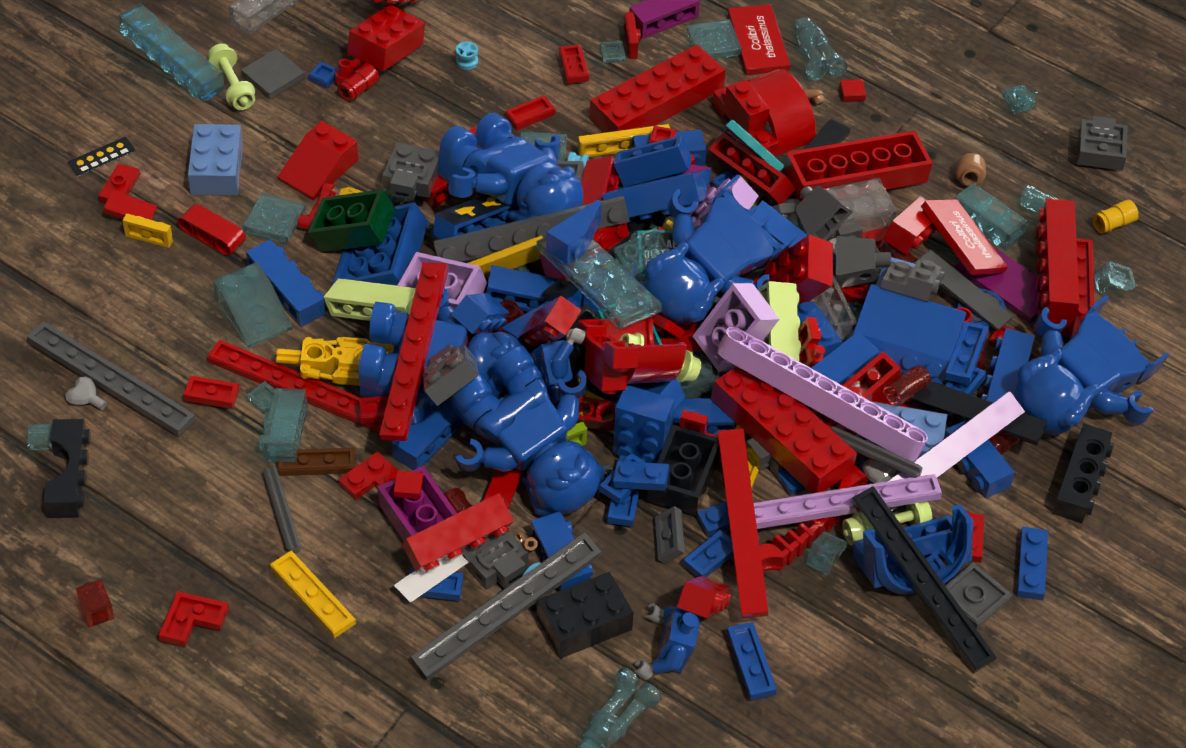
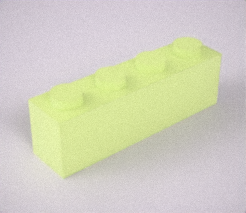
(357, 298)
(783, 301)

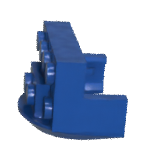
(937, 537)

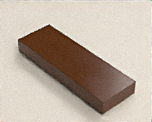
(319, 462)

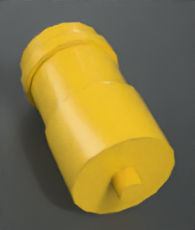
(1116, 216)

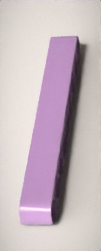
(822, 394)

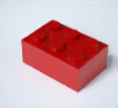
(386, 37)
(806, 265)

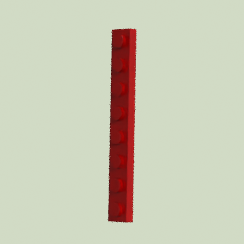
(414, 352)

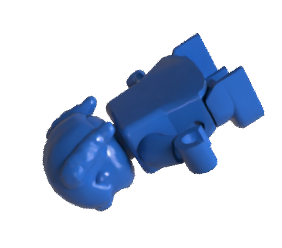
(508, 169)
(710, 257)
(389, 327)
(1083, 373)
(530, 434)

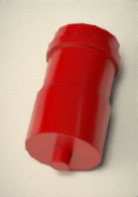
(358, 82)

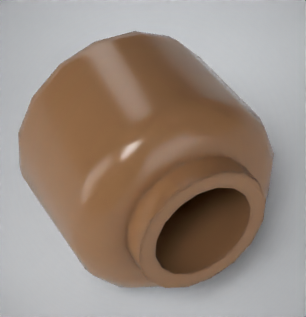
(971, 169)

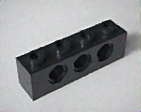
(1082, 473)

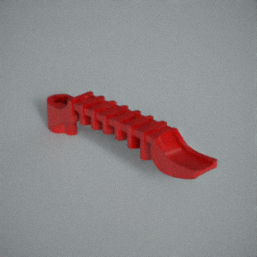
(784, 551)

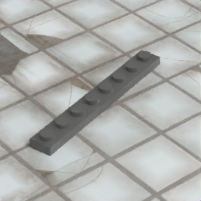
(500, 237)
(111, 378)
(506, 606)

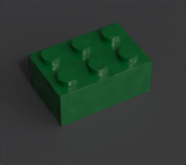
(351, 220)

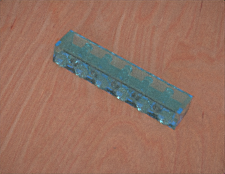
(171, 52)

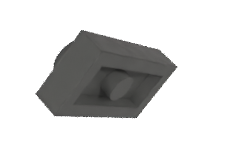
(669, 535)

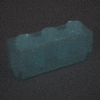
(992, 217)
(284, 425)

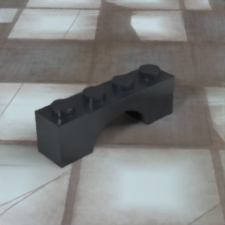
(64, 493)

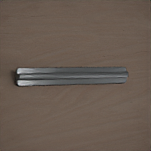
(879, 454)
(282, 510)

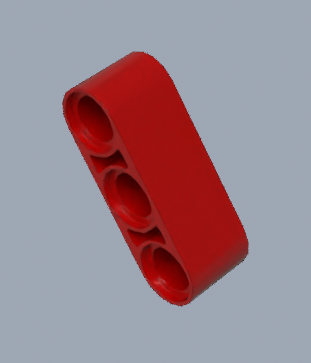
(211, 229)
(597, 412)

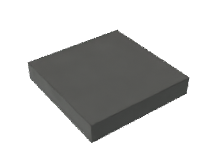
(273, 73)
(978, 594)

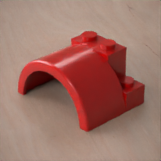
(769, 98)
(614, 366)

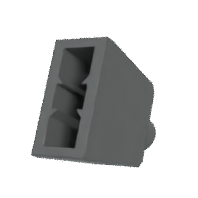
(821, 212)
(858, 260)

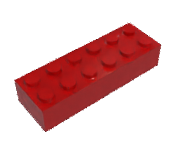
(658, 92)
(893, 158)
(1057, 262)
(785, 429)

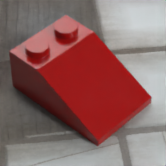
(319, 159)

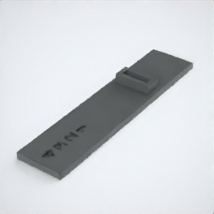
(970, 294)

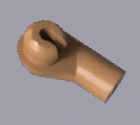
(816, 95)
(529, 543)

